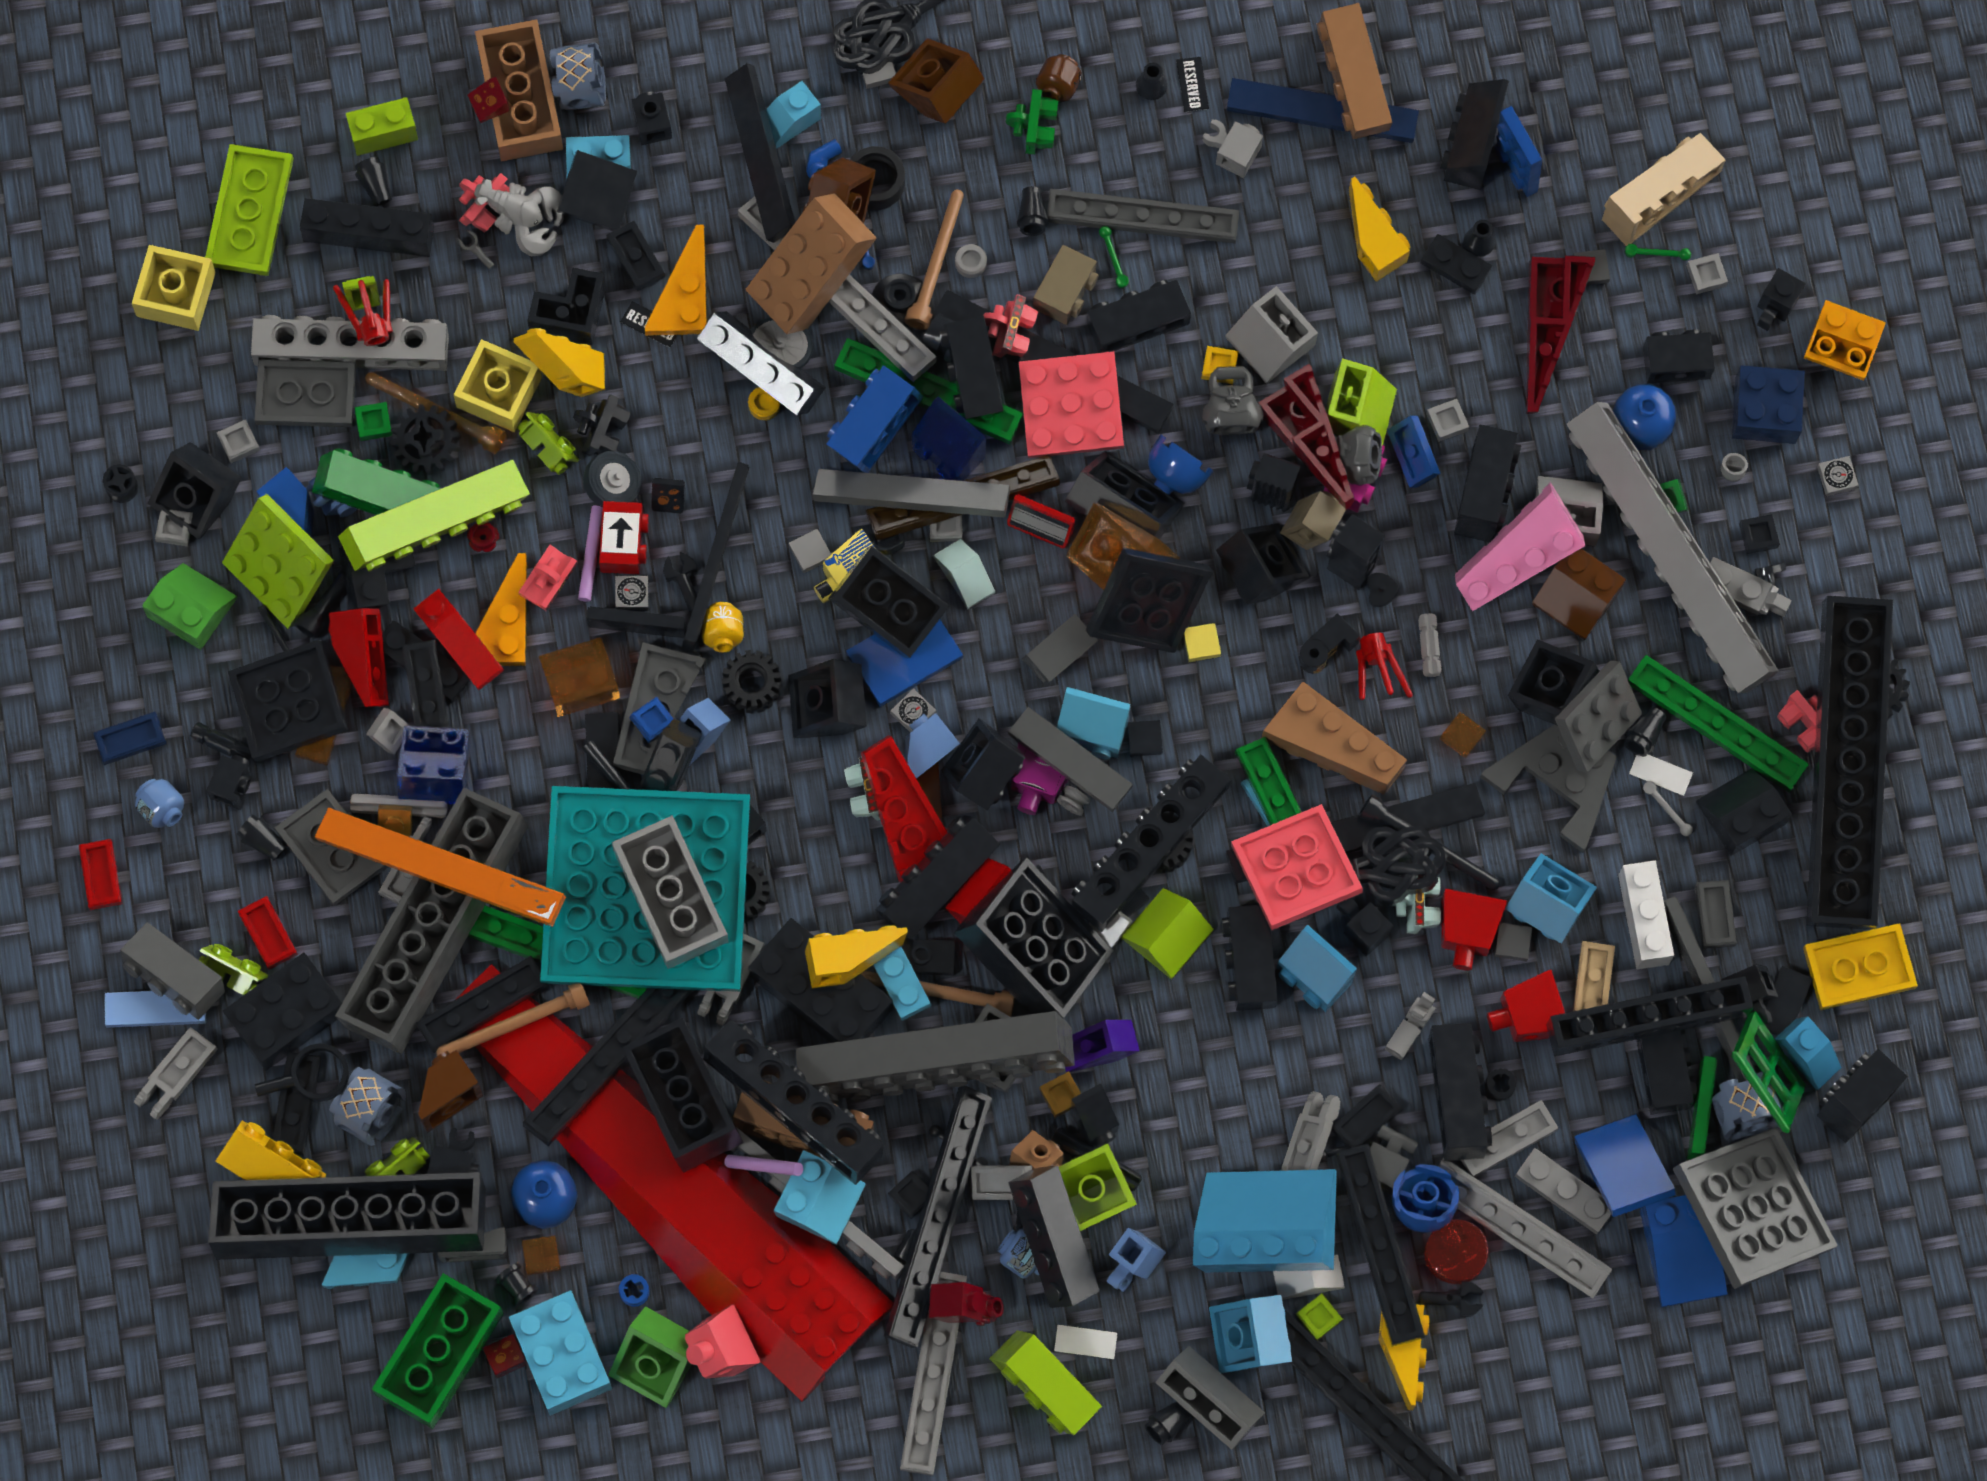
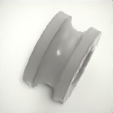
(1073, 800)

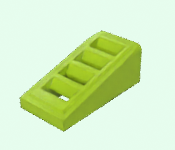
(353, 295)

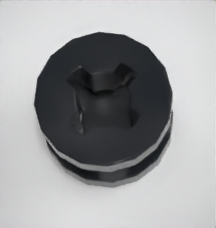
(117, 477)

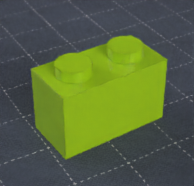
(382, 126)

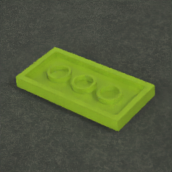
(249, 209)

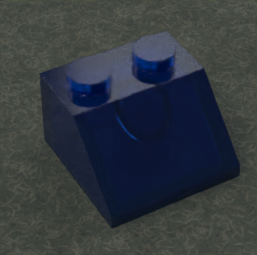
(948, 442)

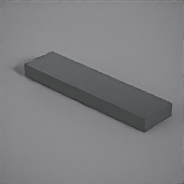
(1070, 759)

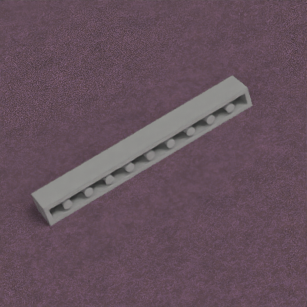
(1672, 548)

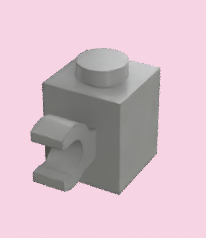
(1236, 148)

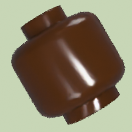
(1059, 77)

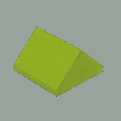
(1168, 932)

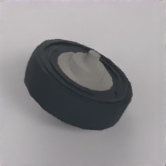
(611, 478)

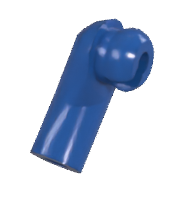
(819, 157)

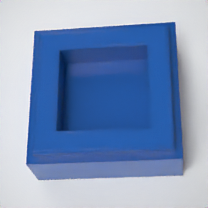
(651, 719)

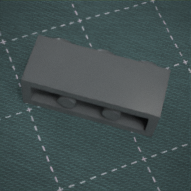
(172, 971)
(1210, 1397)

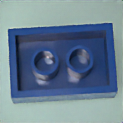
(874, 419)

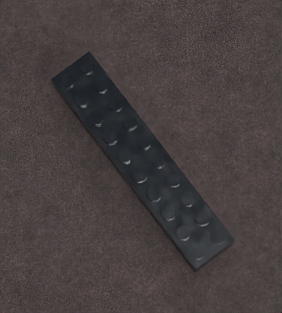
(1849, 763)

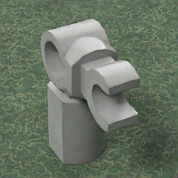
(1409, 1030)

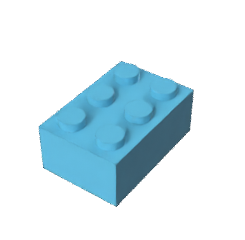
(560, 1352)

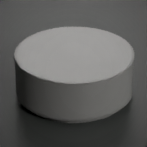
(970, 261)

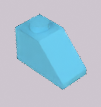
(792, 113)

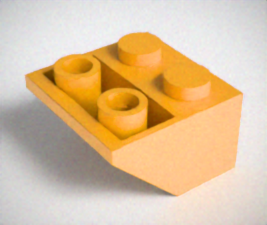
(1844, 340)

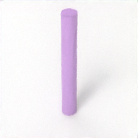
(591, 554)
(764, 1165)

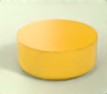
(763, 405)

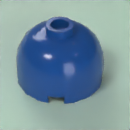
(1646, 415)
(1176, 468)
(543, 1194)
(1425, 1198)

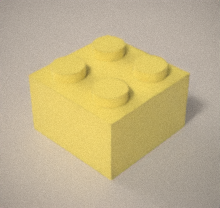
(173, 287)
(497, 386)

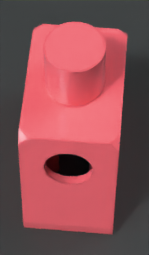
(721, 1345)

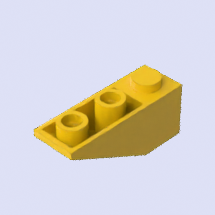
(1376, 240)
(566, 364)
(843, 957)
(259, 1157)
(1406, 1361)

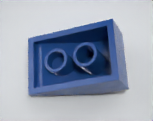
(1681, 1253)

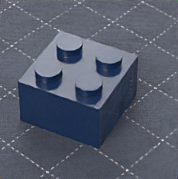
(1768, 404)

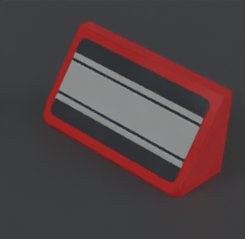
(1041, 521)

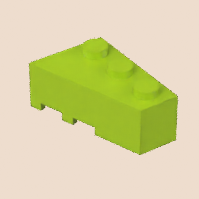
(1045, 1382)

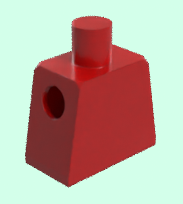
(1469, 925)
(1528, 1008)

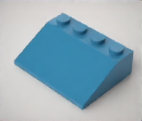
(1266, 1221)

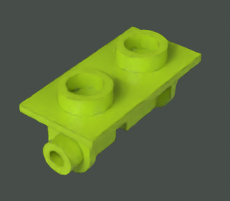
(557, 449)
(243, 972)
(403, 1157)

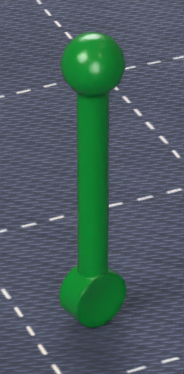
(1631, 251)
(1121, 280)

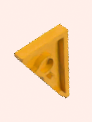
(683, 300)
(505, 620)

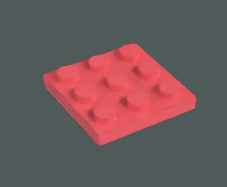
(1071, 404)
(1296, 867)

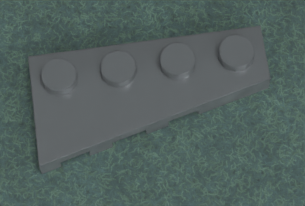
(661, 675)

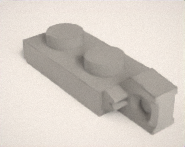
(1750, 591)

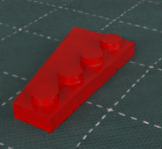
(902, 805)

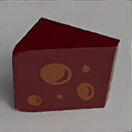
(488, 100)
(504, 1356)

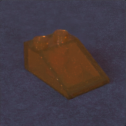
(1102, 540)

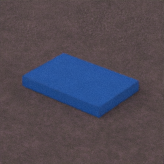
(891, 675)
(1624, 1165)

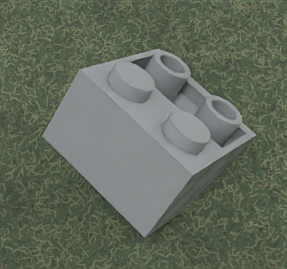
(1272, 335)
(1582, 501)

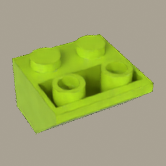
(1359, 398)

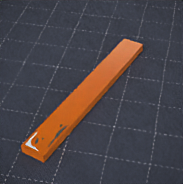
(440, 867)

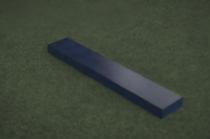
(1309, 108)

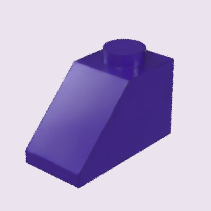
(1103, 1044)

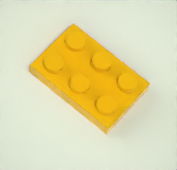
(1860, 966)

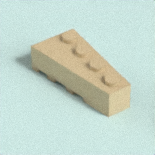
(1662, 188)

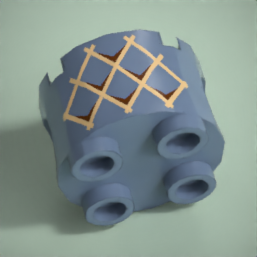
(579, 77)
(367, 1106)
(1741, 1109)

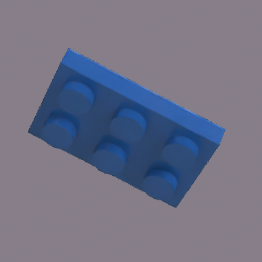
(1518, 151)

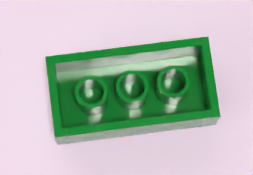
(437, 1351)

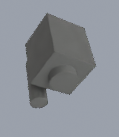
(1387, 1160)

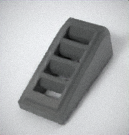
(494, 1249)

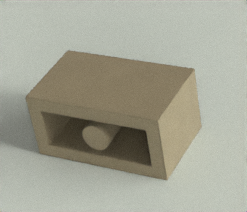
(1065, 285)
(1313, 520)

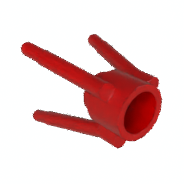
(373, 328)
(1376, 652)

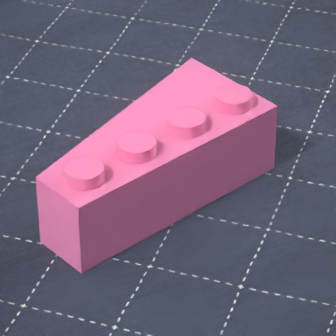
(1521, 549)

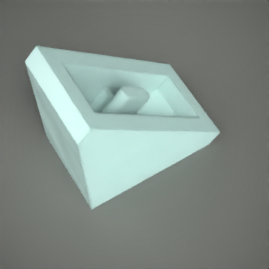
(965, 573)

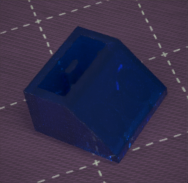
(433, 763)

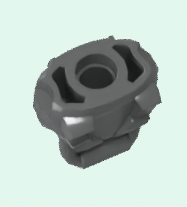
(1231, 407)
(1361, 454)

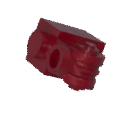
(963, 1303)

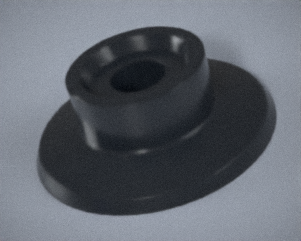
(897, 284)

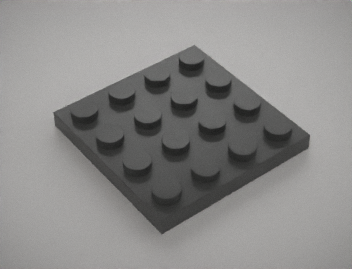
(1755, 1207)

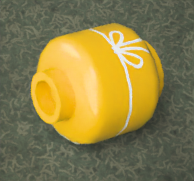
(722, 627)

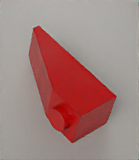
(458, 639)
(359, 645)

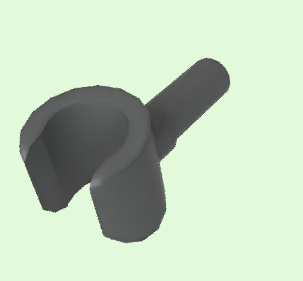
(475, 249)

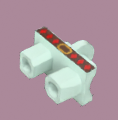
(862, 805)
(1417, 914)

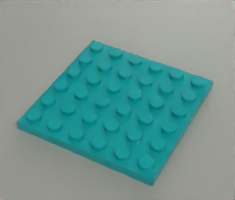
(600, 927)

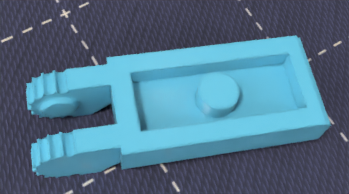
(902, 984)

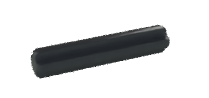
(1077, 1148)

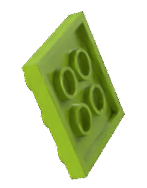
(277, 561)

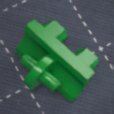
(1040, 108)

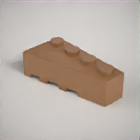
(1354, 71)
(1333, 740)

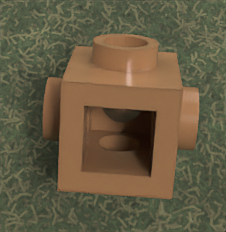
(1037, 1152)

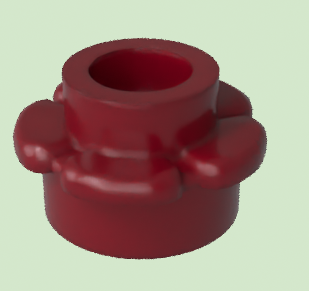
(476, 532)

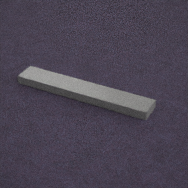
(1527, 1232)
(930, 1391)

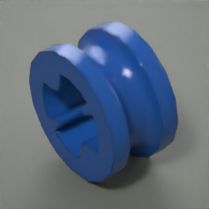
(631, 1300)

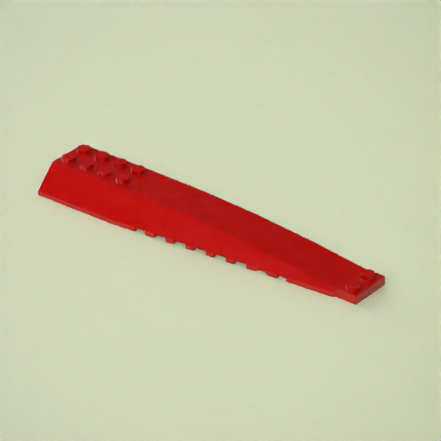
(706, 1224)

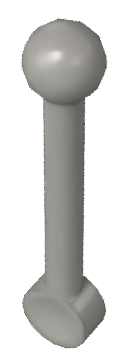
(1650, 789)

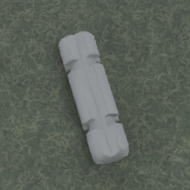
(1429, 645)

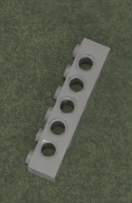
(396, 355)

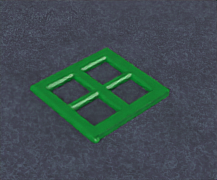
(1790, 1098)

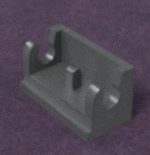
(1059, 649)

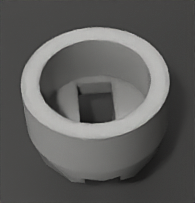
(1734, 467)

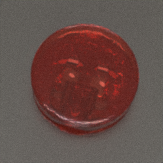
(1456, 1252)

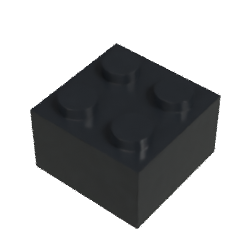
(1550, 681)

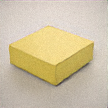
(1202, 642)

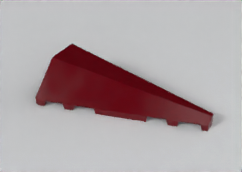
(1552, 304)
(1303, 425)

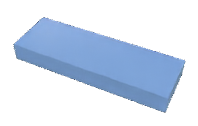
(143, 1009)

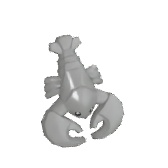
(523, 213)

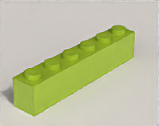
(434, 515)

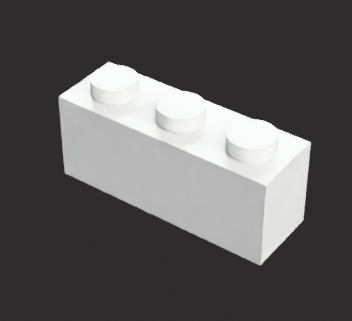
(1646, 915)

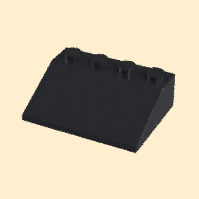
(1034, 941)

